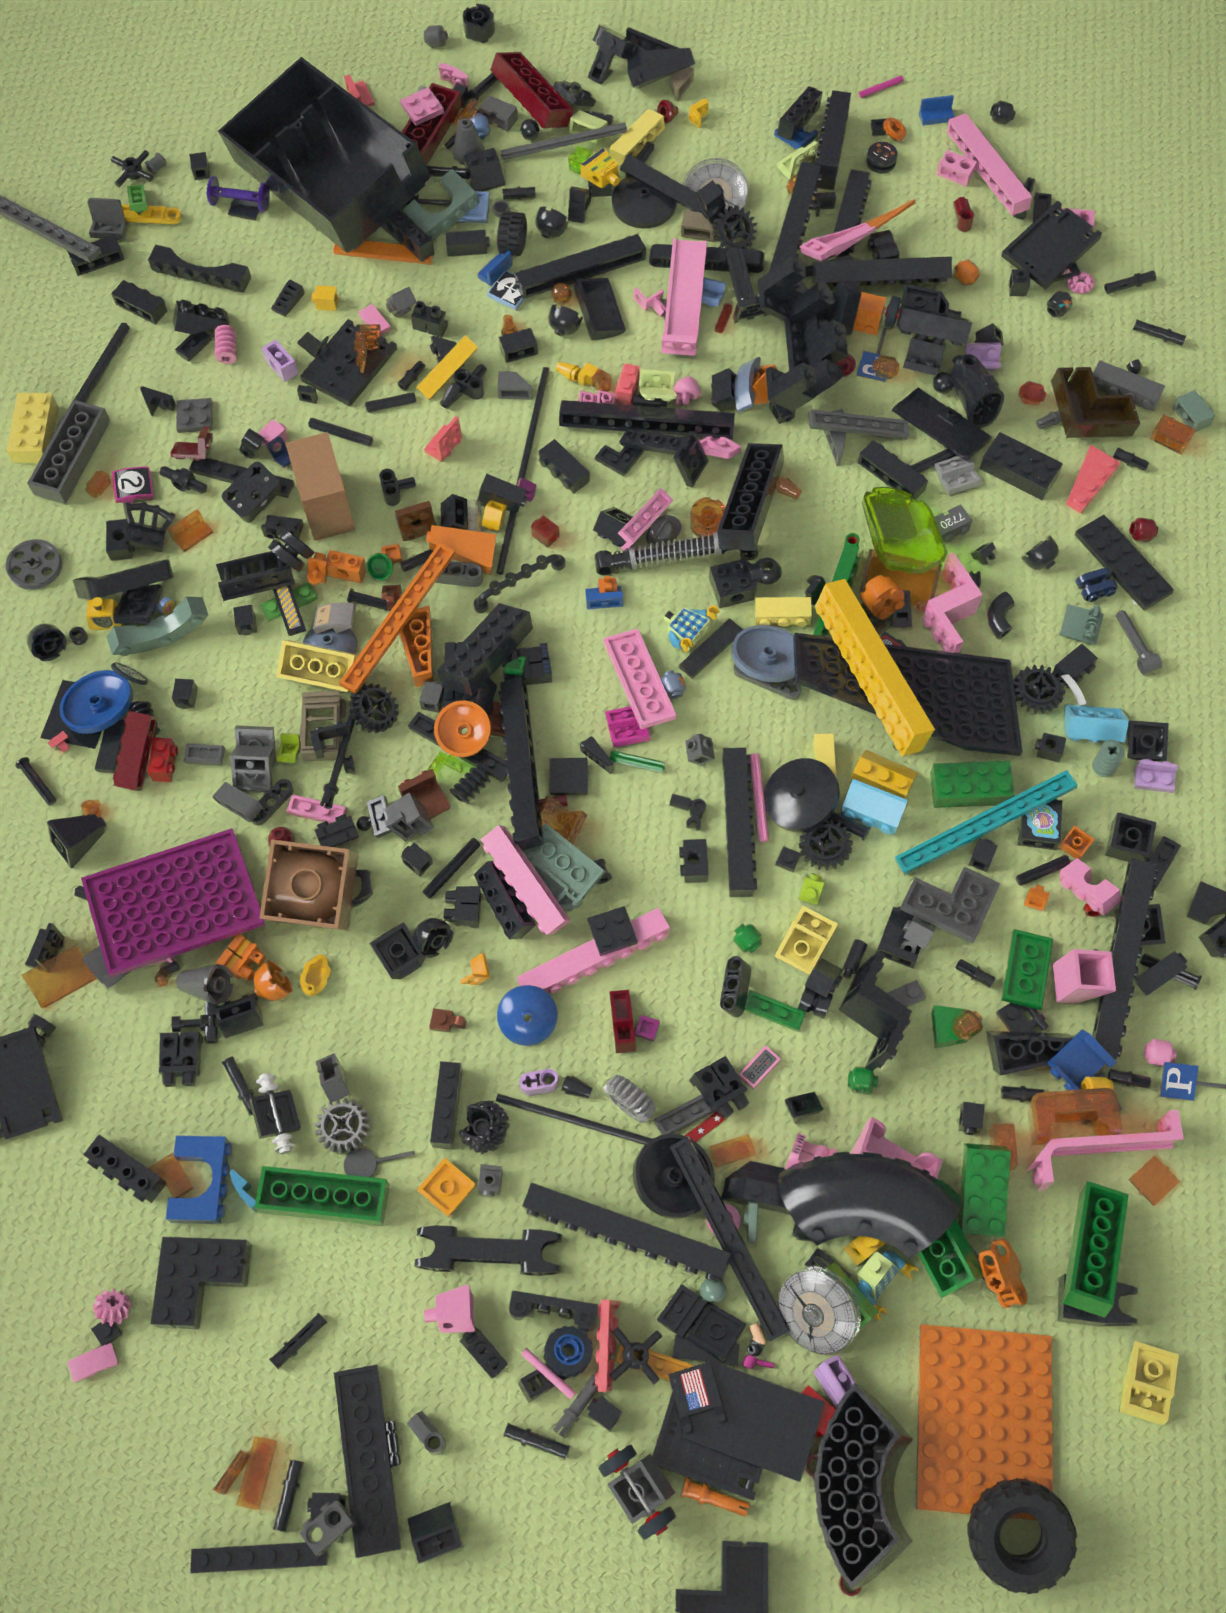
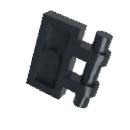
(1016, 1021)

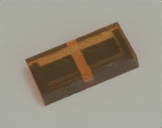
(232, 1472)

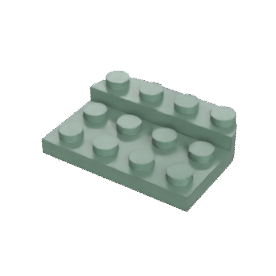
(564, 869)

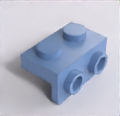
(712, 292)

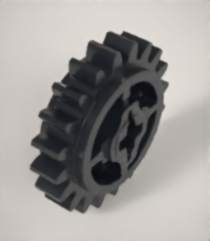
(741, 217)
(1048, 686)
(822, 859)

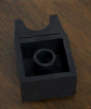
(1114, 1317)

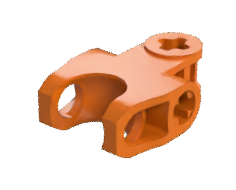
(1004, 1274)

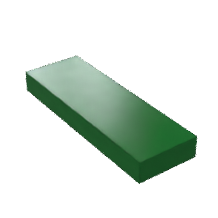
(774, 1011)

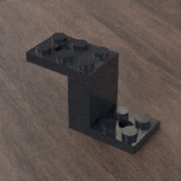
(876, 1011)

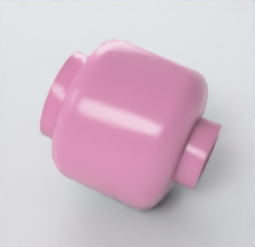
(1159, 1051)

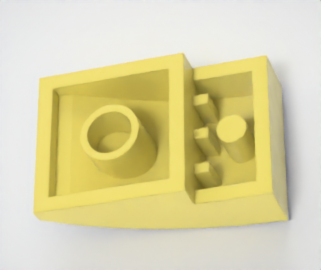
(806, 940)
(1149, 1383)

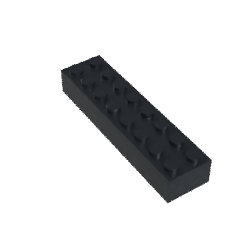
(883, 270)
(750, 497)

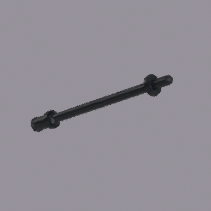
(331, 789)

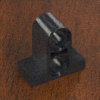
(578, 203)

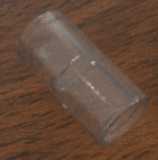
(474, 515)

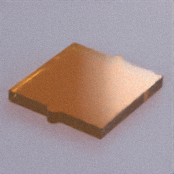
(1154, 1180)

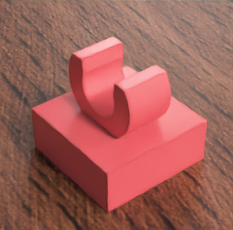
(59, 741)

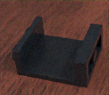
(893, 939)

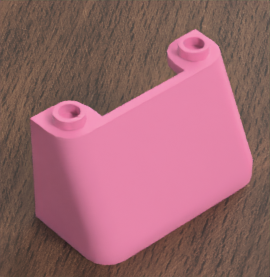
(872, 1141)

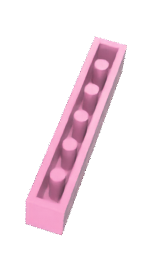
(525, 880)

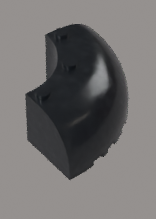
(868, 1199)
(857, 1487)

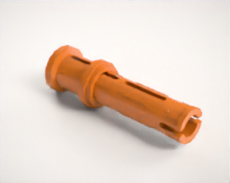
(703, 1494)

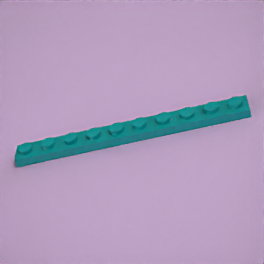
(985, 822)

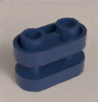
(1096, 584)

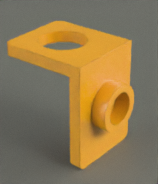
(479, 971)

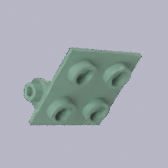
(1082, 624)

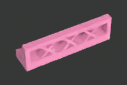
(645, 517)

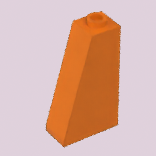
(468, 545)

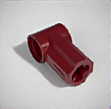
(963, 214)

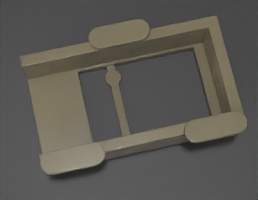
(321, 700)

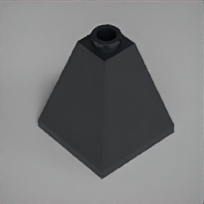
(75, 836)

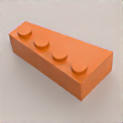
(417, 645)

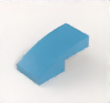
(242, 1187)

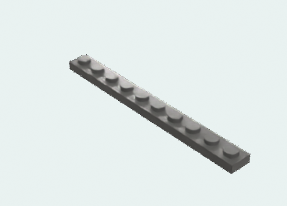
(48, 230)

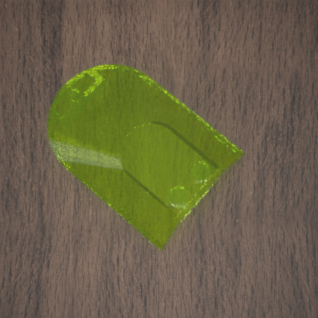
(903, 531)

